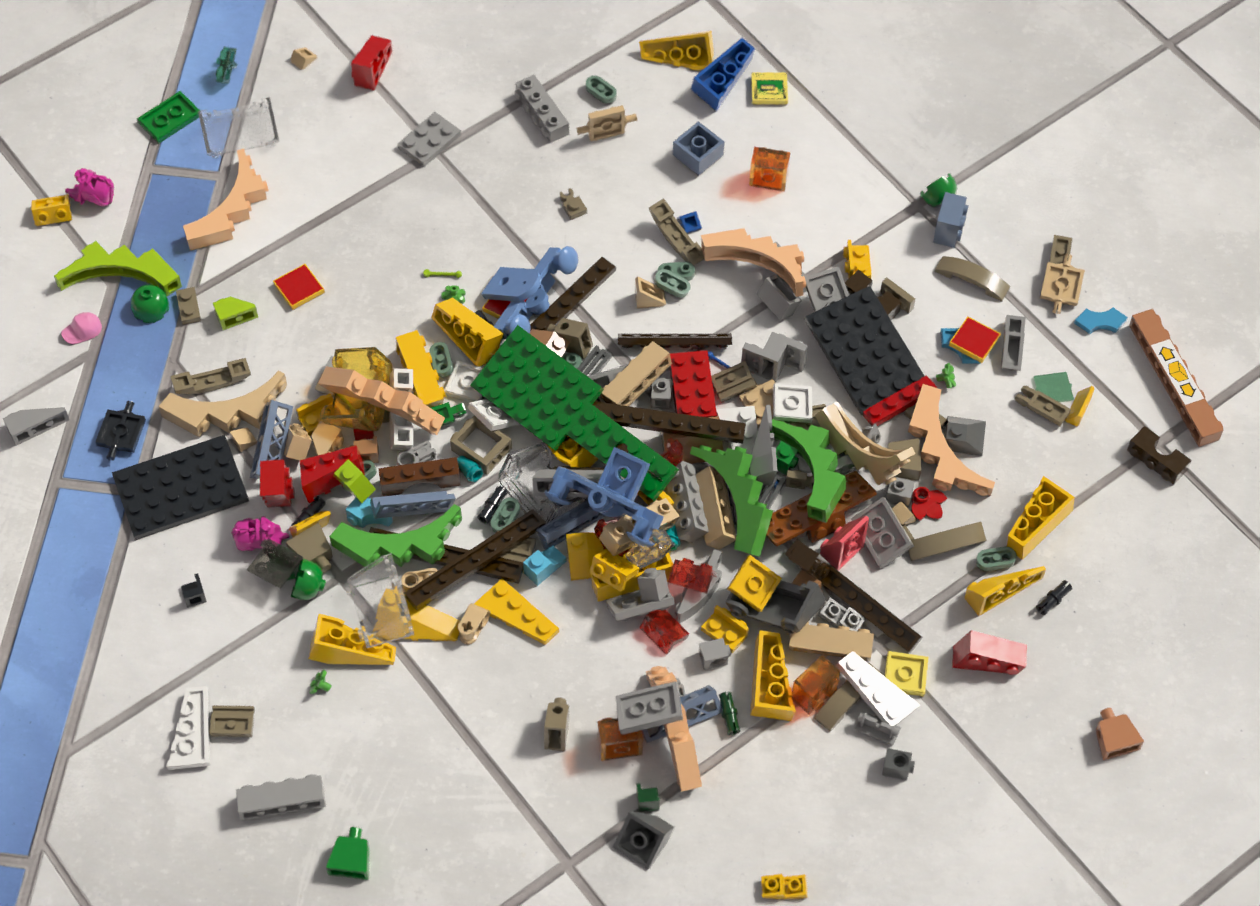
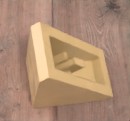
(648, 294)

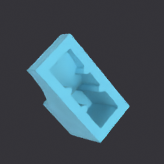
(362, 514)
(543, 564)

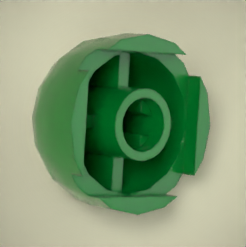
(937, 189)
(149, 303)
(308, 581)

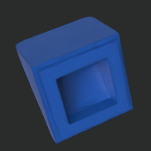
(690, 222)

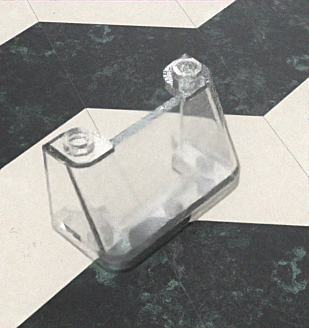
(239, 128)
(517, 480)
(380, 603)

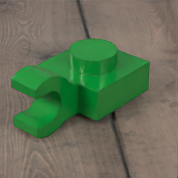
(449, 412)

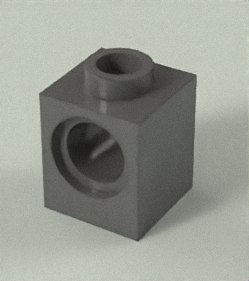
(894, 771)

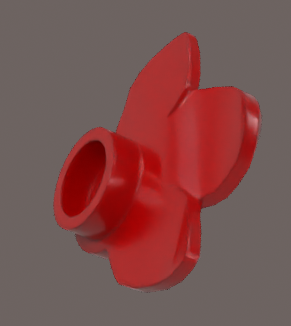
(928, 506)

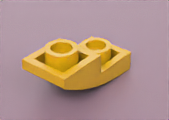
(784, 887)

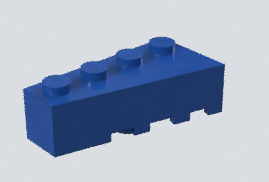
(722, 74)

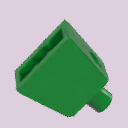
(350, 856)

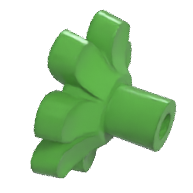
(454, 292)
(947, 375)
(320, 683)

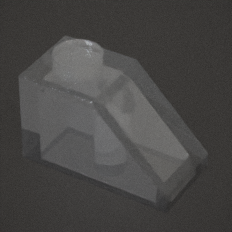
(644, 556)

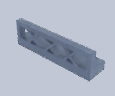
(266, 433)
(411, 504)
(568, 523)
(689, 701)

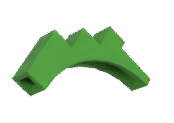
(823, 462)
(752, 516)
(424, 542)

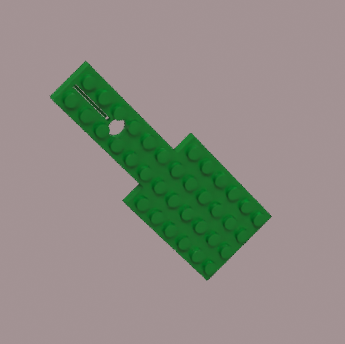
(557, 402)

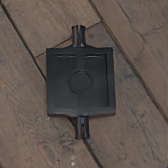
(120, 430)

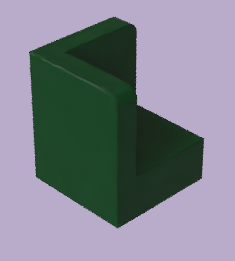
(647, 799)

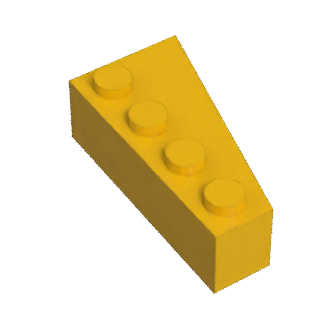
(467, 330)
(413, 356)
(1040, 517)
(604, 591)
(770, 683)

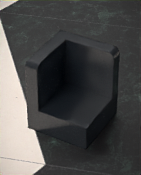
(193, 592)

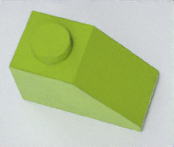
(234, 311)
(354, 481)

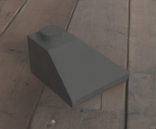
(965, 435)
(643, 837)

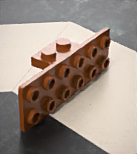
(794, 518)

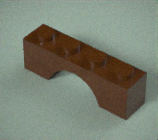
(397, 479)

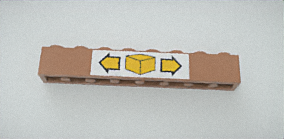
(1176, 377)

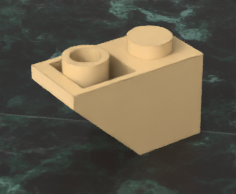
(326, 438)
(297, 442)

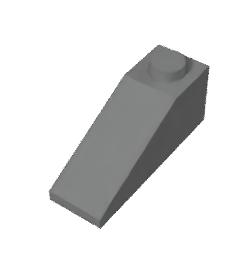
(33, 422)

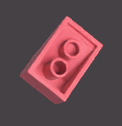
(845, 542)

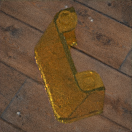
(350, 411)

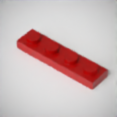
(896, 402)

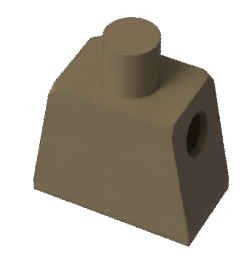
(576, 333)
(912, 469)
(312, 546)
(556, 719)

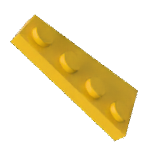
(517, 612)

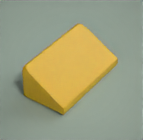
(1079, 406)
(321, 517)

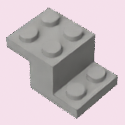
(776, 353)

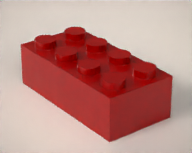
(692, 384)

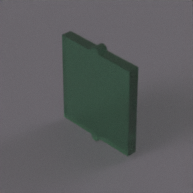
(1055, 386)

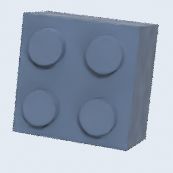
(698, 148)
(951, 220)

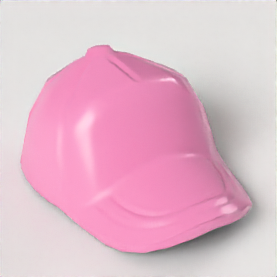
(82, 328)

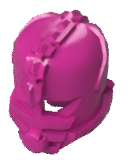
(92, 188)
(251, 532)

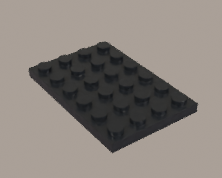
(864, 348)
(180, 487)

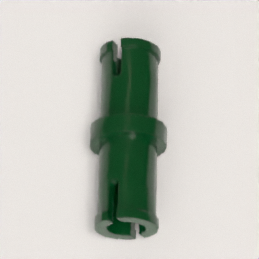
(729, 713)

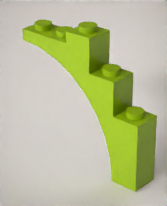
(121, 262)

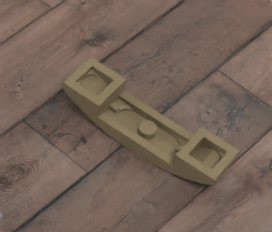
(674, 233)
(974, 274)
(211, 380)
(947, 540)
(838, 705)

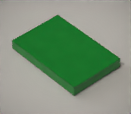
(169, 117)

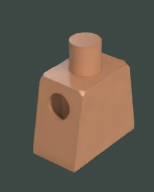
(1117, 735)

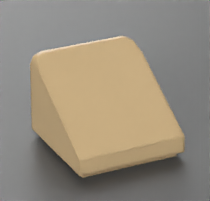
(302, 57)
(243, 438)
(903, 514)

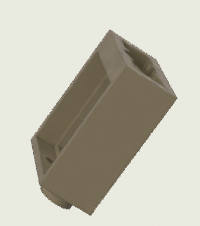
(495, 455)

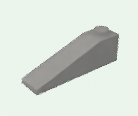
(764, 454)

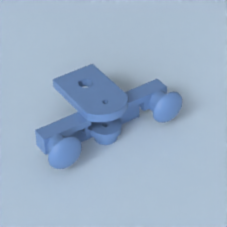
(523, 283)
(612, 494)

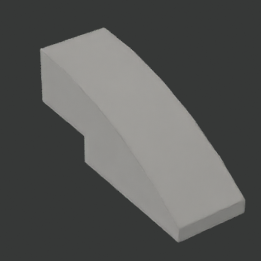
(1013, 342)

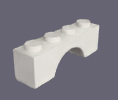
(401, 429)

